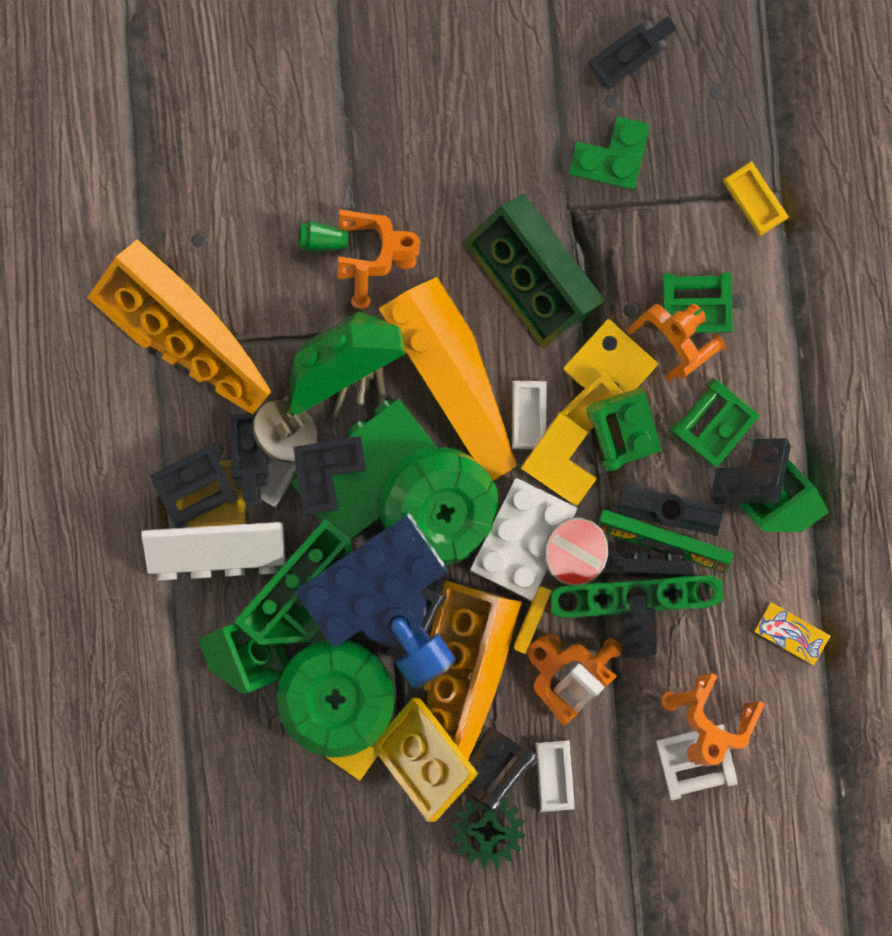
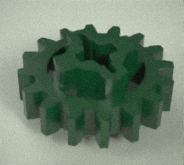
(485, 852)

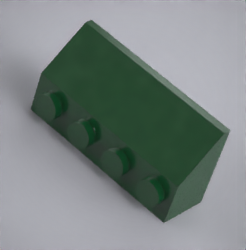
(533, 270)

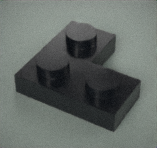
(317, 466)
(760, 481)

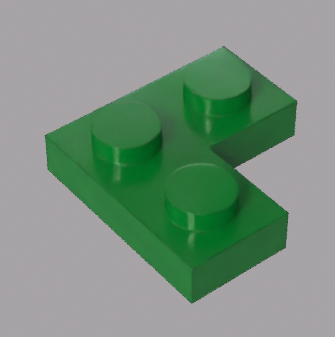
(615, 165)

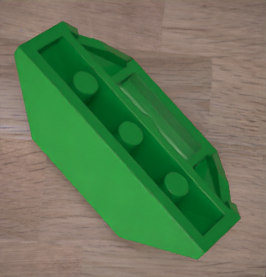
(341, 358)
(276, 611)

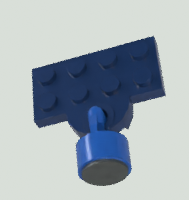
(381, 594)

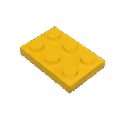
(424, 760)

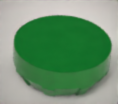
(446, 497)
(335, 698)

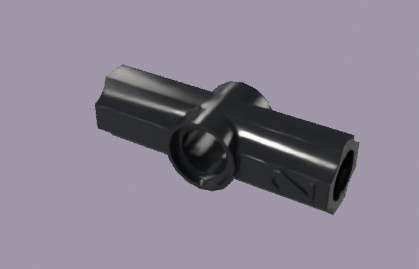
(692, 514)

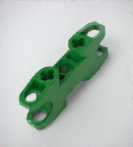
(654, 596)

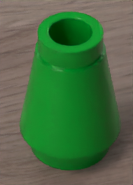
(318, 237)

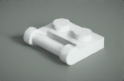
(674, 758)

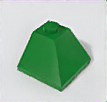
(798, 505)
(241, 660)

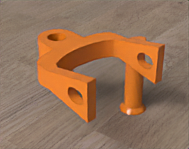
(396, 245)
(678, 330)
(549, 658)
(712, 741)

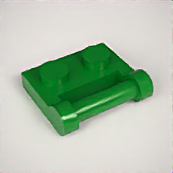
(716, 310)
(634, 424)
(723, 430)

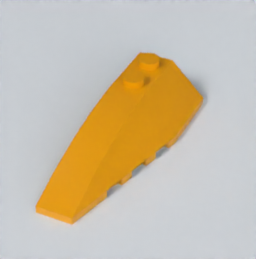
(170, 317)
(453, 371)
(478, 634)

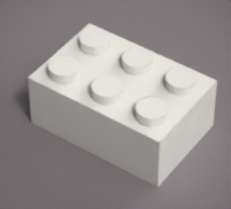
(515, 547)

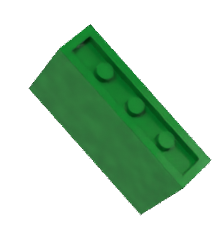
(386, 443)

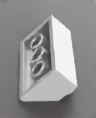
(215, 549)

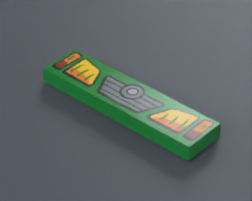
(665, 541)

